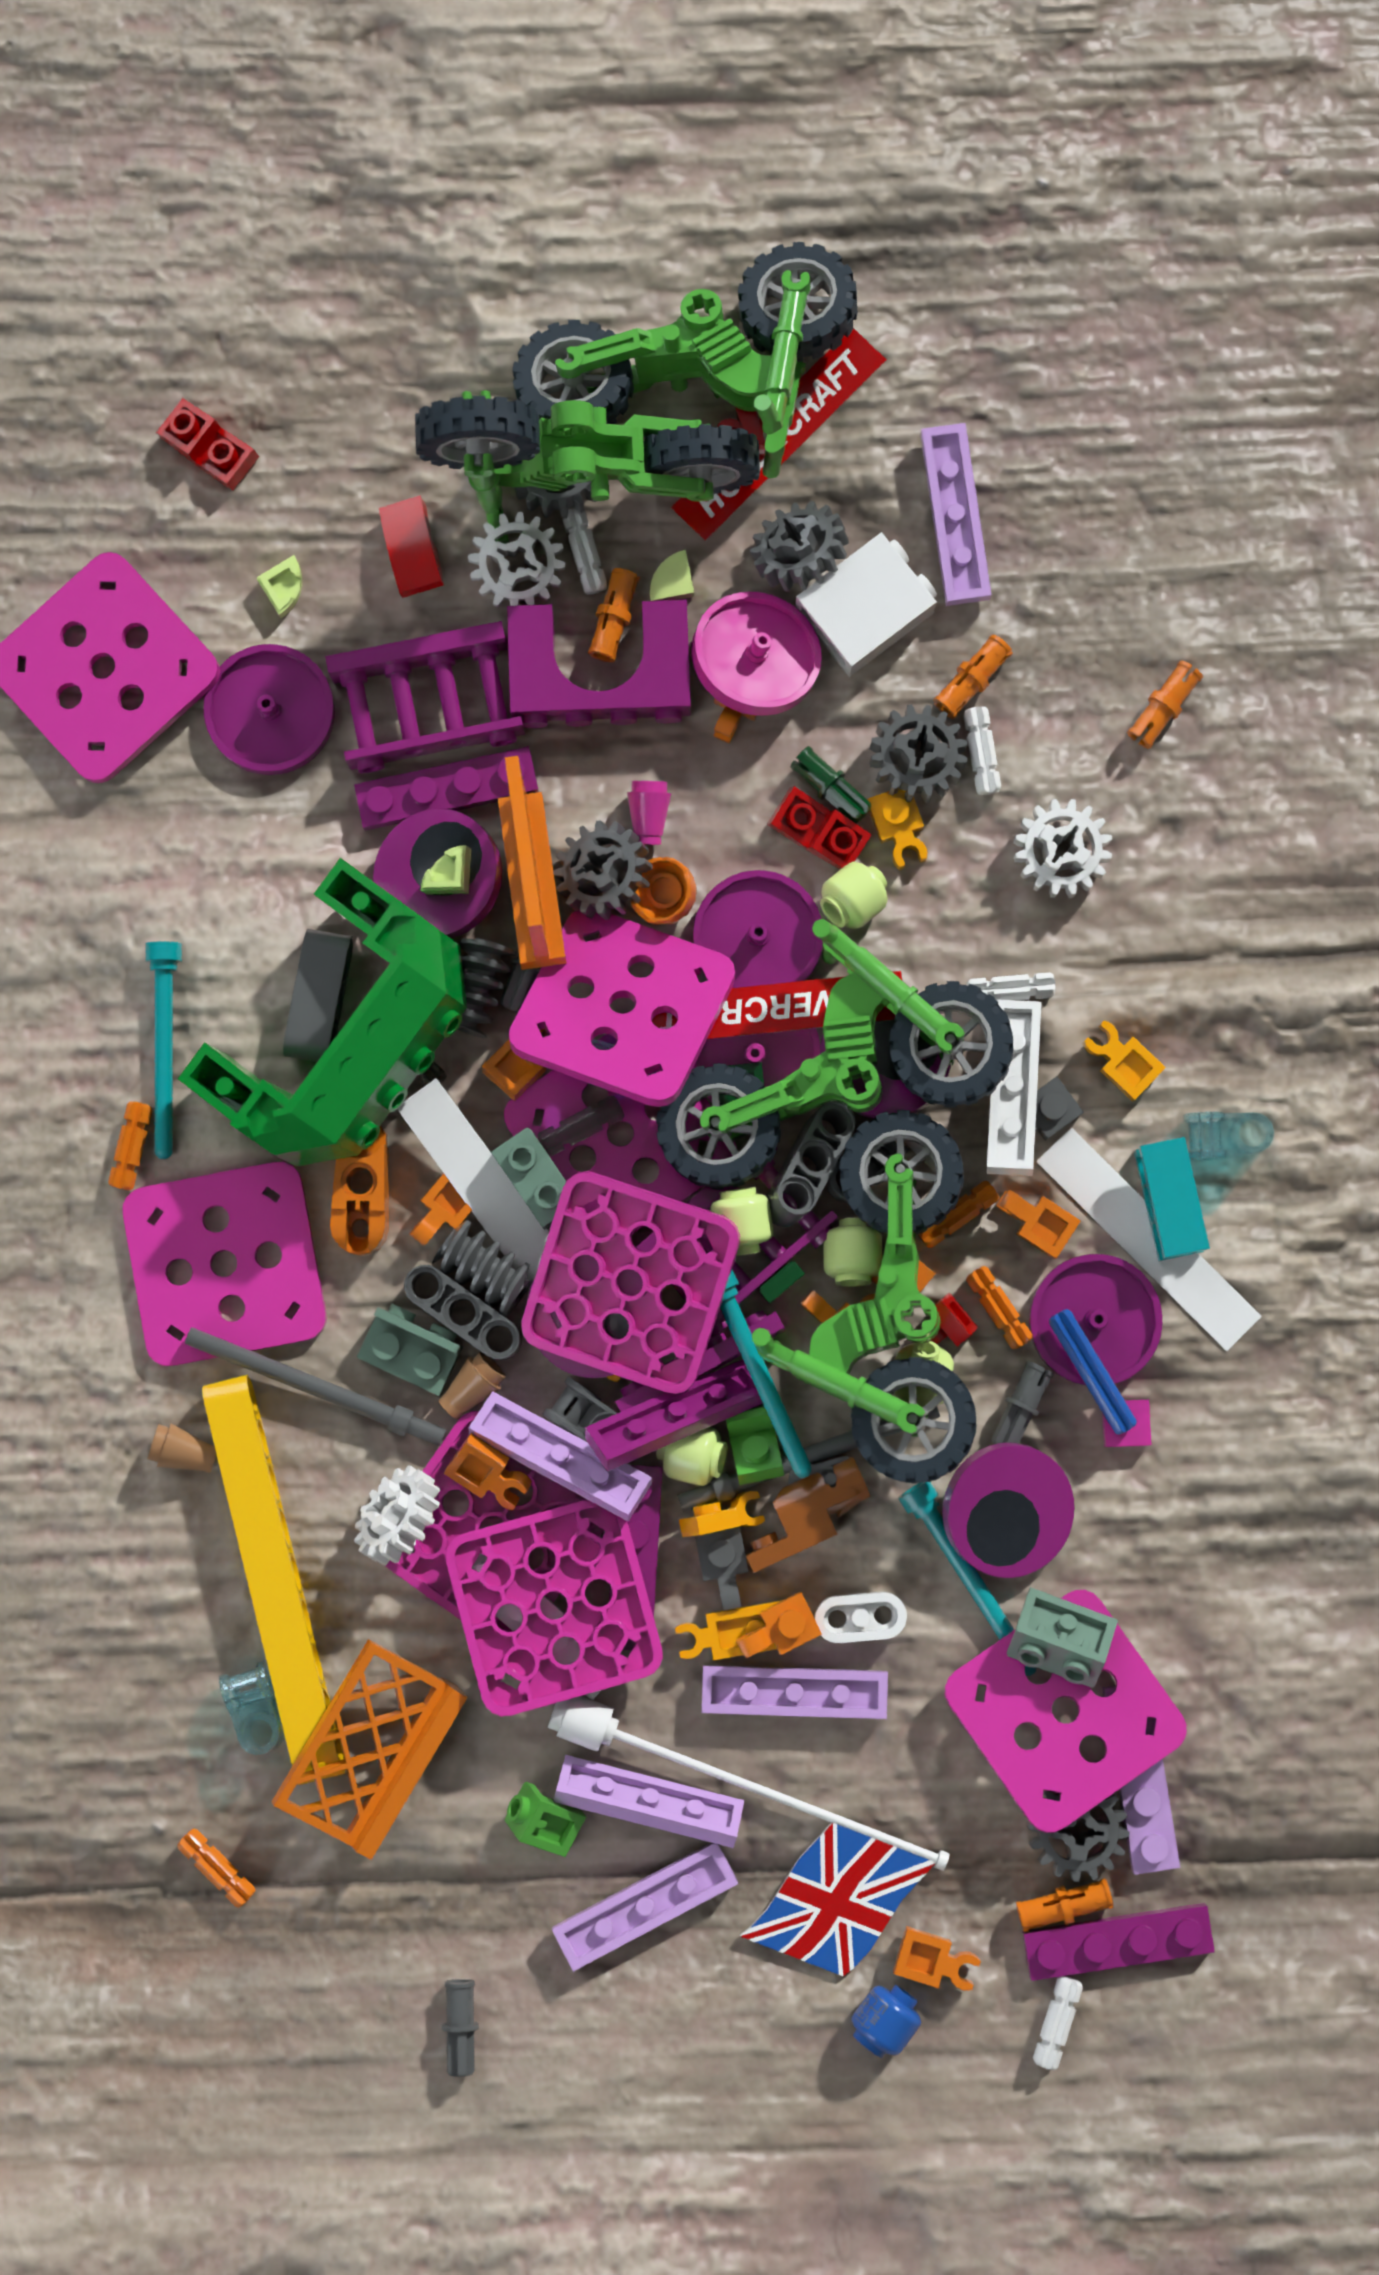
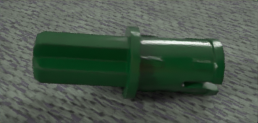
(831, 785)

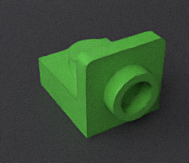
(754, 1446)
(543, 1822)

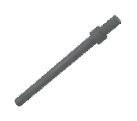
(399, 1419)
(727, 1485)

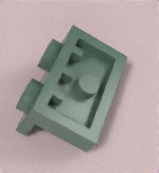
(532, 1174)
(410, 1350)
(1062, 1638)

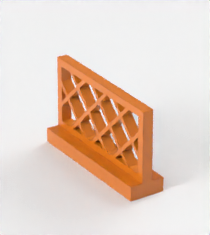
(530, 873)
(398, 1775)

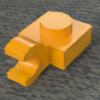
(710, 1517)

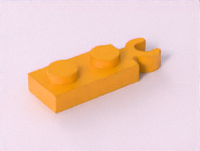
(723, 1631)

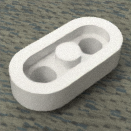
(860, 1619)

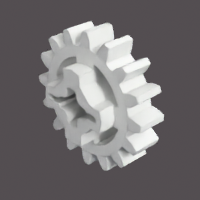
(525, 544)
(1077, 857)
(397, 1515)

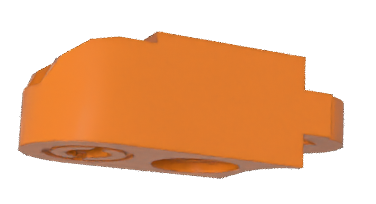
(371, 1206)

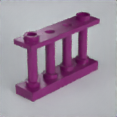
(396, 662)
(815, 1234)

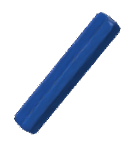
(1092, 1371)

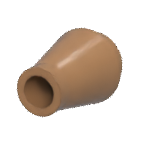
(472, 1385)
(181, 1450)

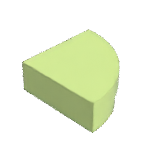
(672, 579)
(282, 585)
(449, 873)

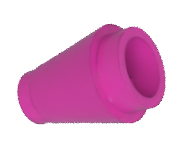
(649, 810)

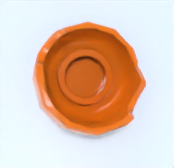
(669, 894)

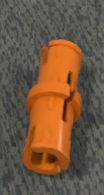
(613, 615)
(973, 676)
(1164, 704)
(1064, 1905)

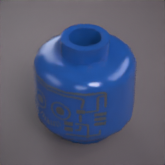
(886, 2020)

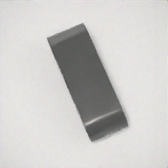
(317, 994)
(823, 1150)
(441, 1307)

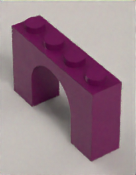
(655, 690)

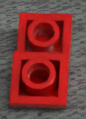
(207, 444)
(411, 546)
(818, 829)

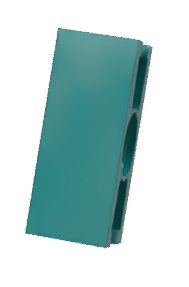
(1171, 1199)

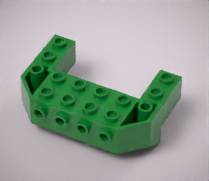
(372, 1056)

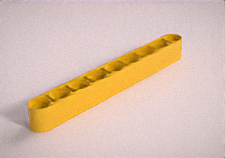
(270, 1565)

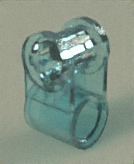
(1223, 1135)
(251, 1706)

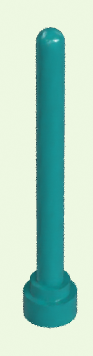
(163, 960)
(763, 1381)
(923, 1504)

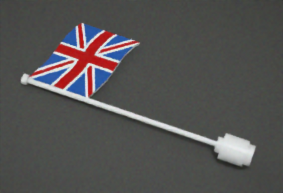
(837, 1889)

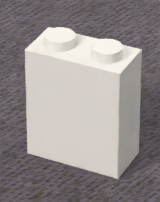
(867, 603)

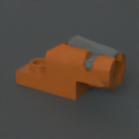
(806, 1510)

